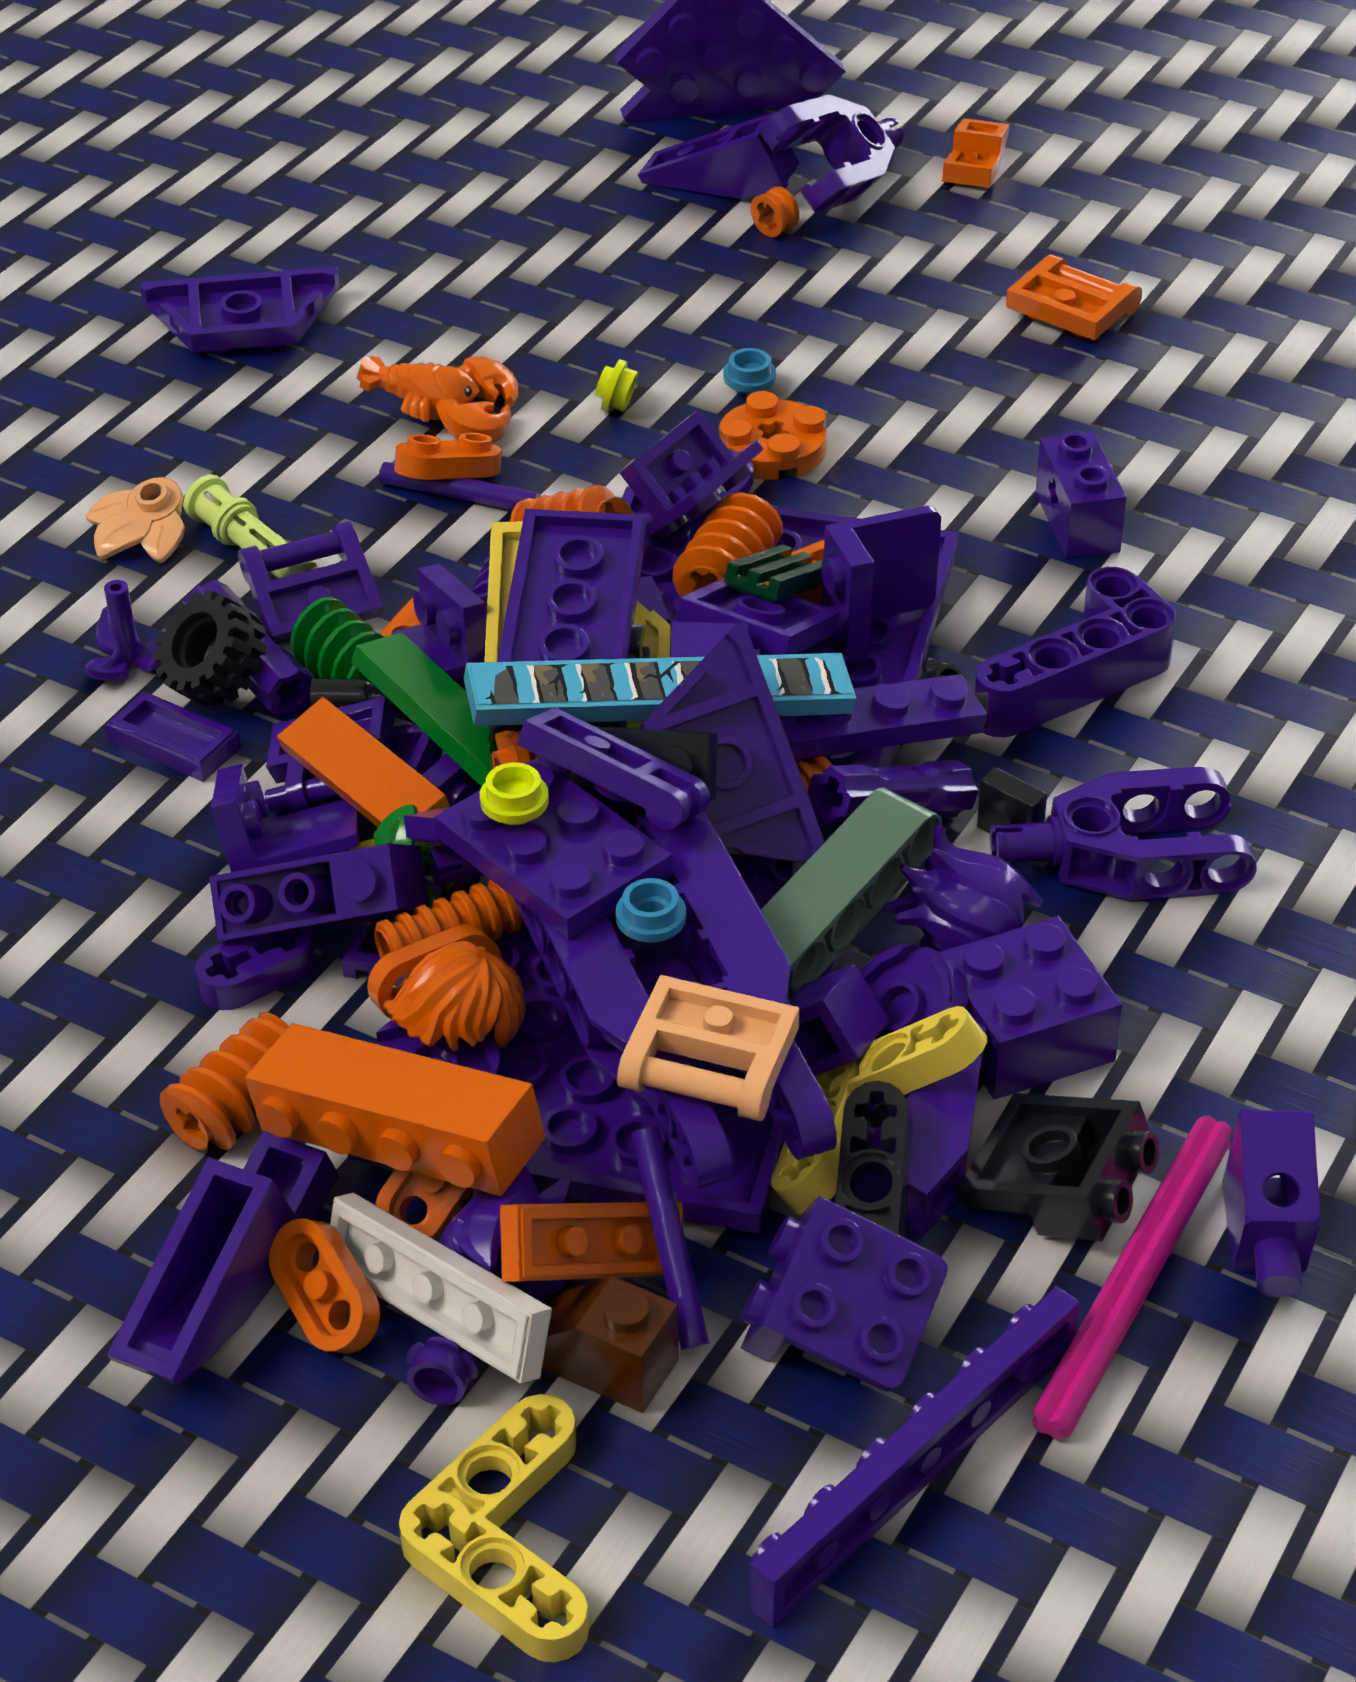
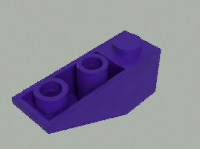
(319, 892)
(939, 1148)

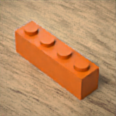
(396, 1108)

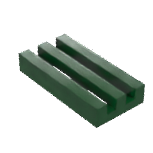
(785, 573)

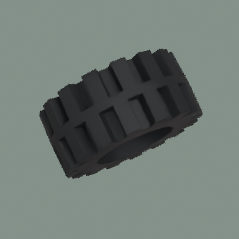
(232, 655)

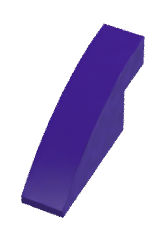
(218, 1256)

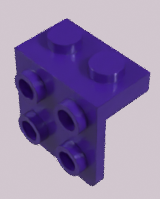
(878, 571)
(845, 1295)

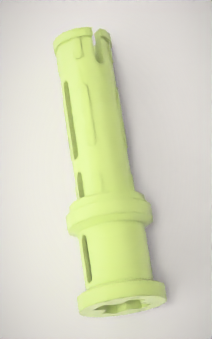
(233, 519)

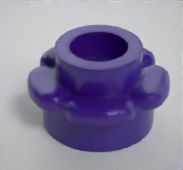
(440, 1371)

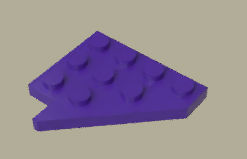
(722, 60)

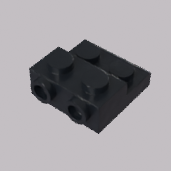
(1063, 1163)

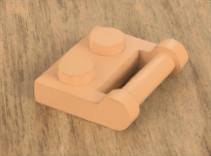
(712, 1028)

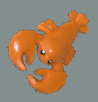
(447, 392)

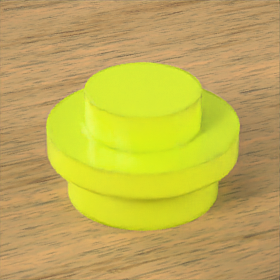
(616, 386)
(514, 794)

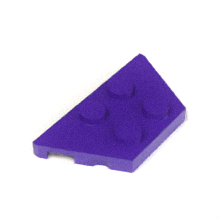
(241, 308)
(759, 790)

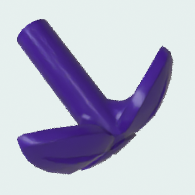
(119, 638)

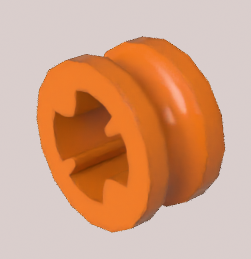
(775, 211)

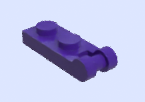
(615, 767)

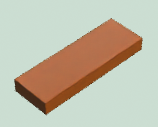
(356, 764)
(578, 1241)

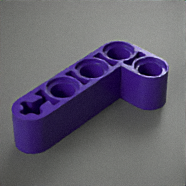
(1116, 645)

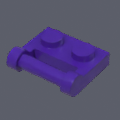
(287, 597)

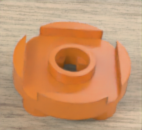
(786, 429)

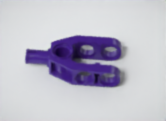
(850, 141)
(1091, 843)

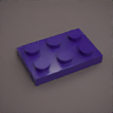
(562, 864)

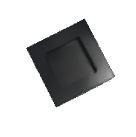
(1008, 801)

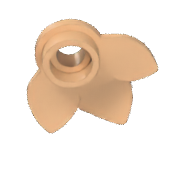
(137, 516)

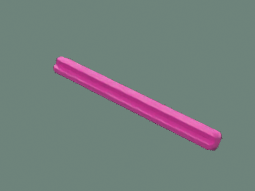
(1131, 1279)

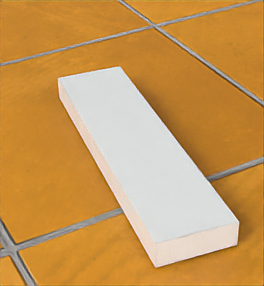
(445, 1289)

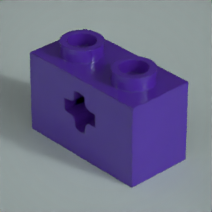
(1080, 495)

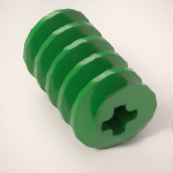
(327, 639)

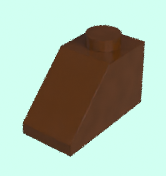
(613, 1340)

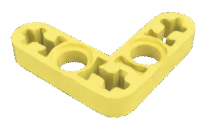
(904, 1058)
(476, 1531)

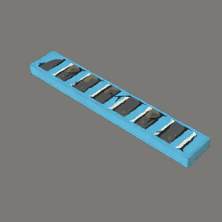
(636, 686)

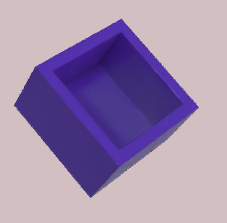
(1040, 1006)

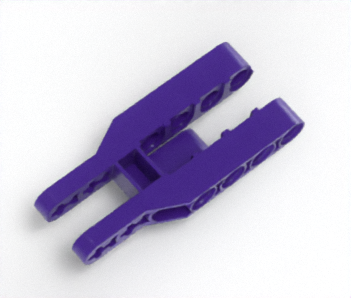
(729, 951)

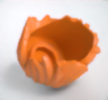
(460, 995)

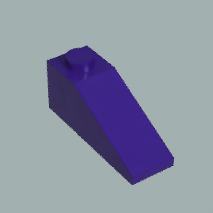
(723, 163)

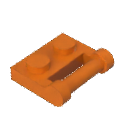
(1072, 298)

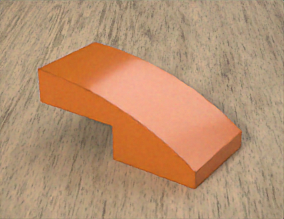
(975, 153)

